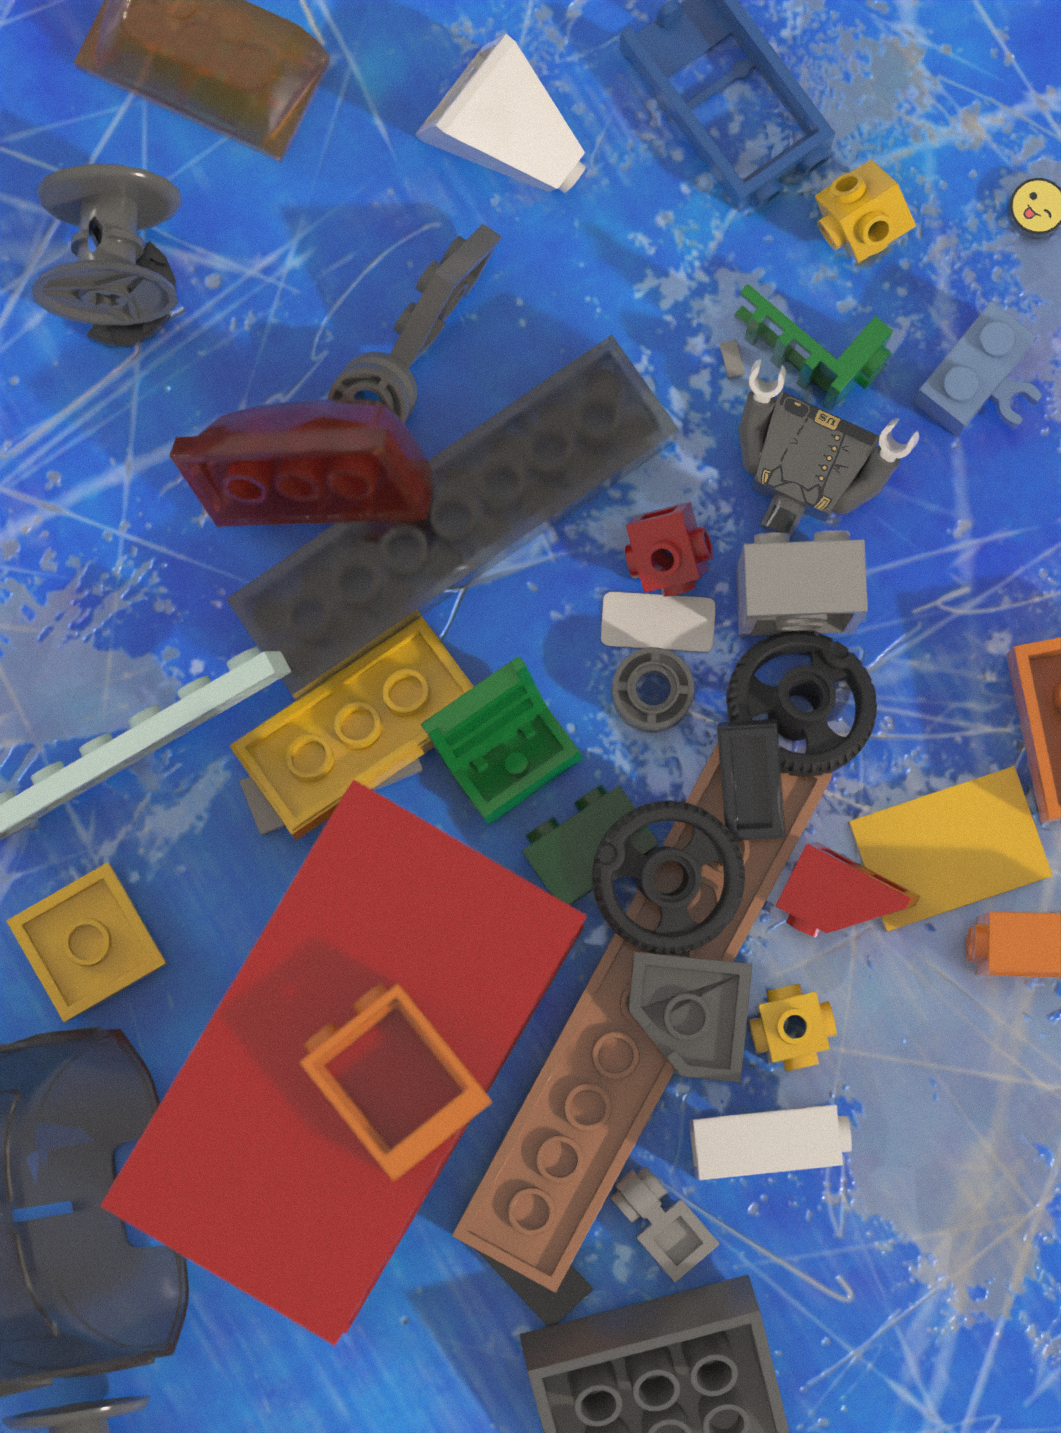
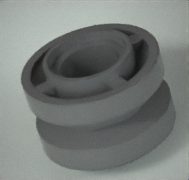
(382, 375)
(659, 663)

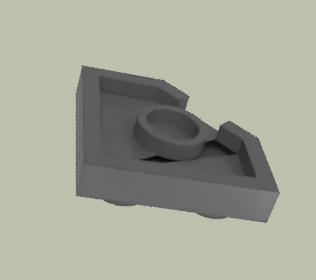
(441, 291)
(693, 1012)

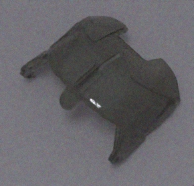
(72, 1281)

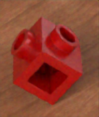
(677, 532)

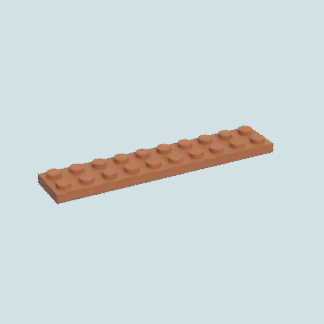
(606, 1069)

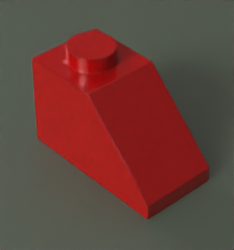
(838, 893)

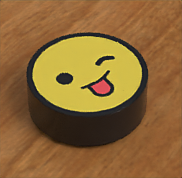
(1036, 208)

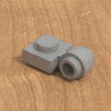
(674, 1235)

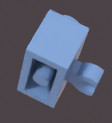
(979, 372)

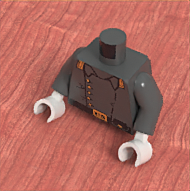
(810, 457)

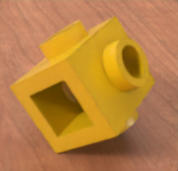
(863, 211)
(769, 1034)

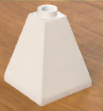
(506, 121)

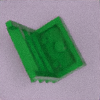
(835, 377)
(501, 741)

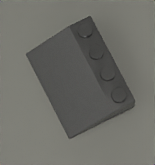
(659, 1367)

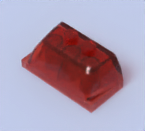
(307, 465)

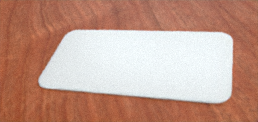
(658, 621)

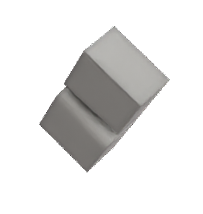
(732, 359)

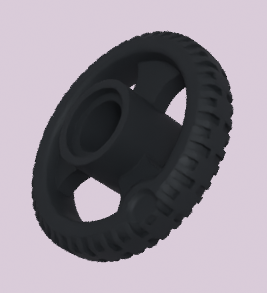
(829, 664)
(676, 929)

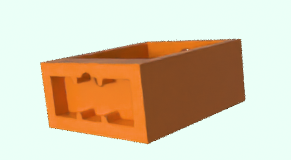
(1015, 944)
(331, 1042)

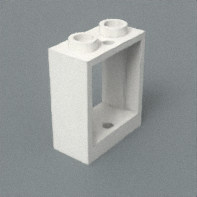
(769, 1142)

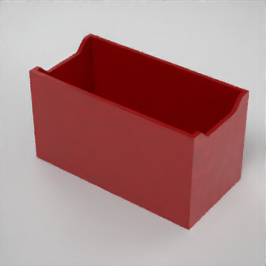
(247, 1151)

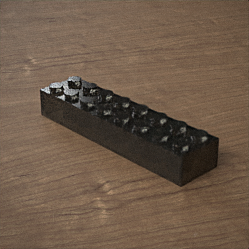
(487, 502)

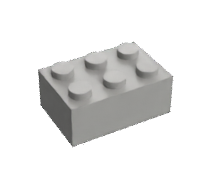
(801, 584)

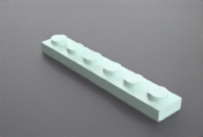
(148, 732)

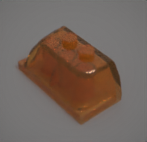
(210, 64)

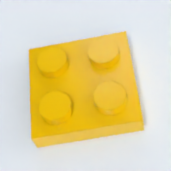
(86, 942)

